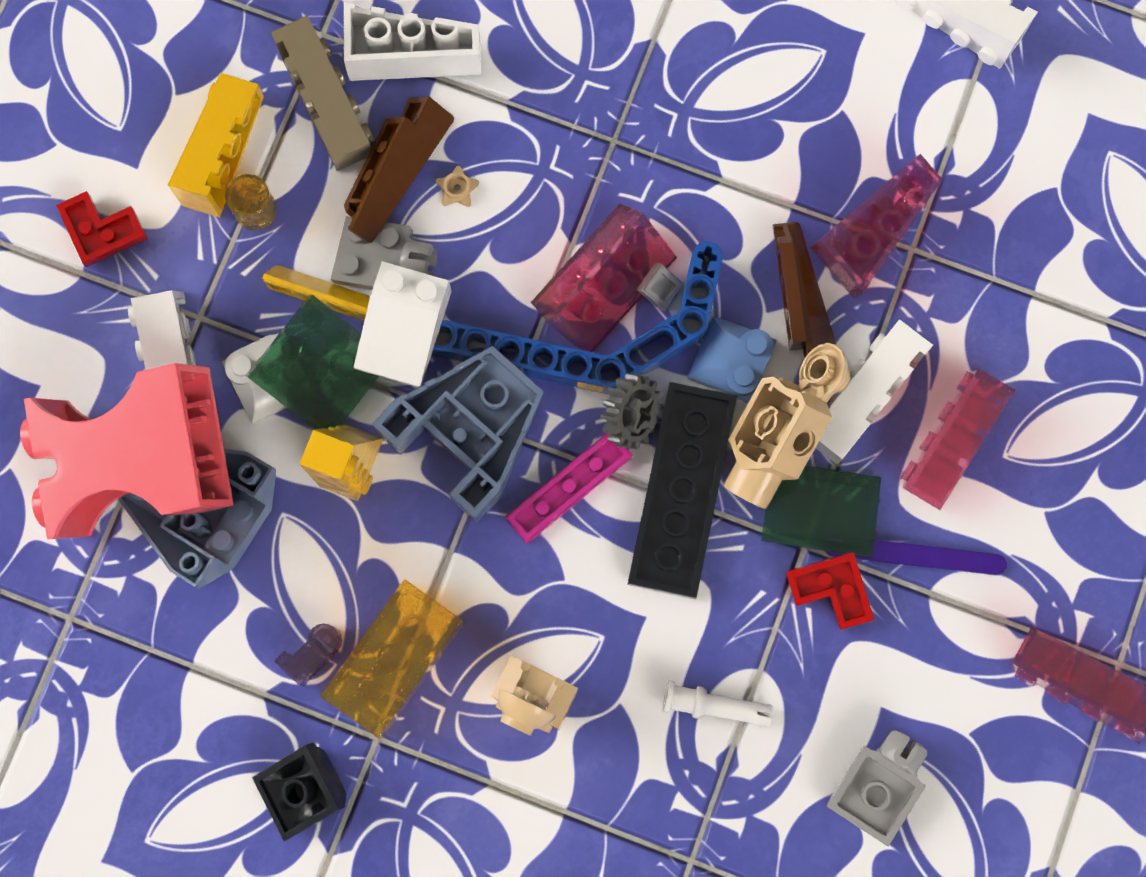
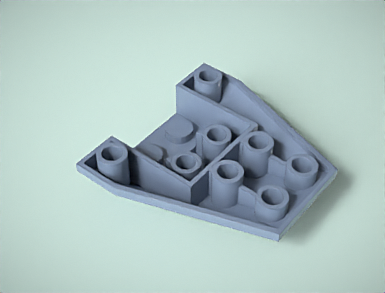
(213, 541)

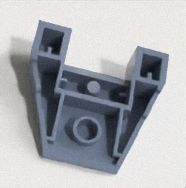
(477, 416)

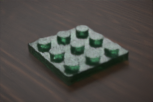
(313, 367)

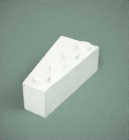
(983, 26)
(407, 46)
(161, 329)

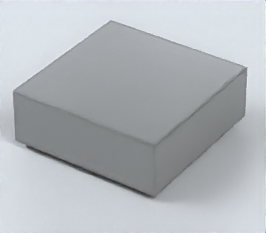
(660, 286)

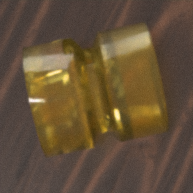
(251, 202)

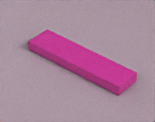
(567, 488)

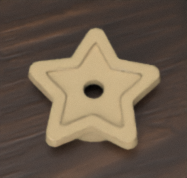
(453, 179)

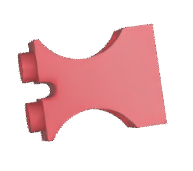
(152, 444)

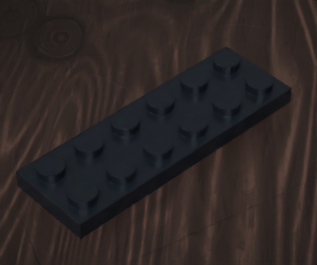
(682, 490)

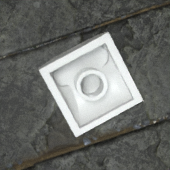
(254, 400)

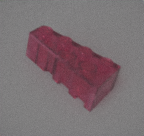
(869, 233)
(1082, 682)

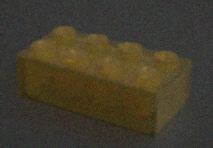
(392, 659)

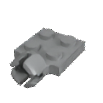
(360, 261)
(881, 787)

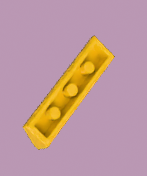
(332, 295)

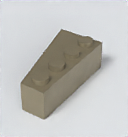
(322, 92)

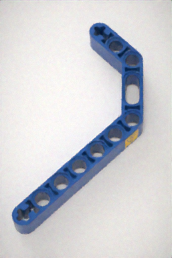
(596, 363)

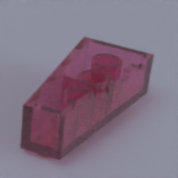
(957, 437)

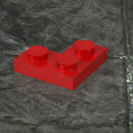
(97, 237)
(835, 578)

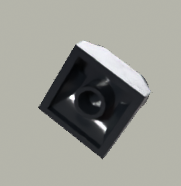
(301, 790)

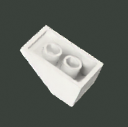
(402, 324)

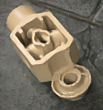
(784, 425)
(532, 697)

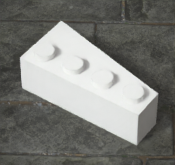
(871, 388)

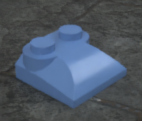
(732, 358)

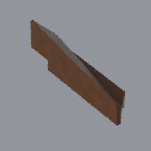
(394, 164)
(802, 301)

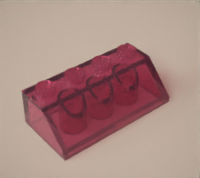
(602, 278)

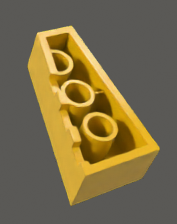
(216, 145)
(341, 459)

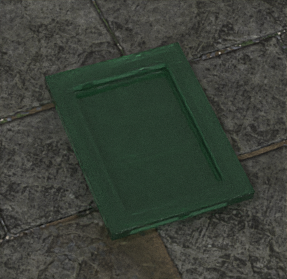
(825, 512)

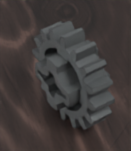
(632, 411)

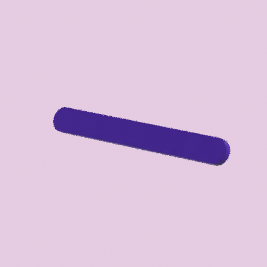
(935, 557)

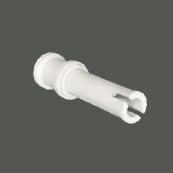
(699, 702)

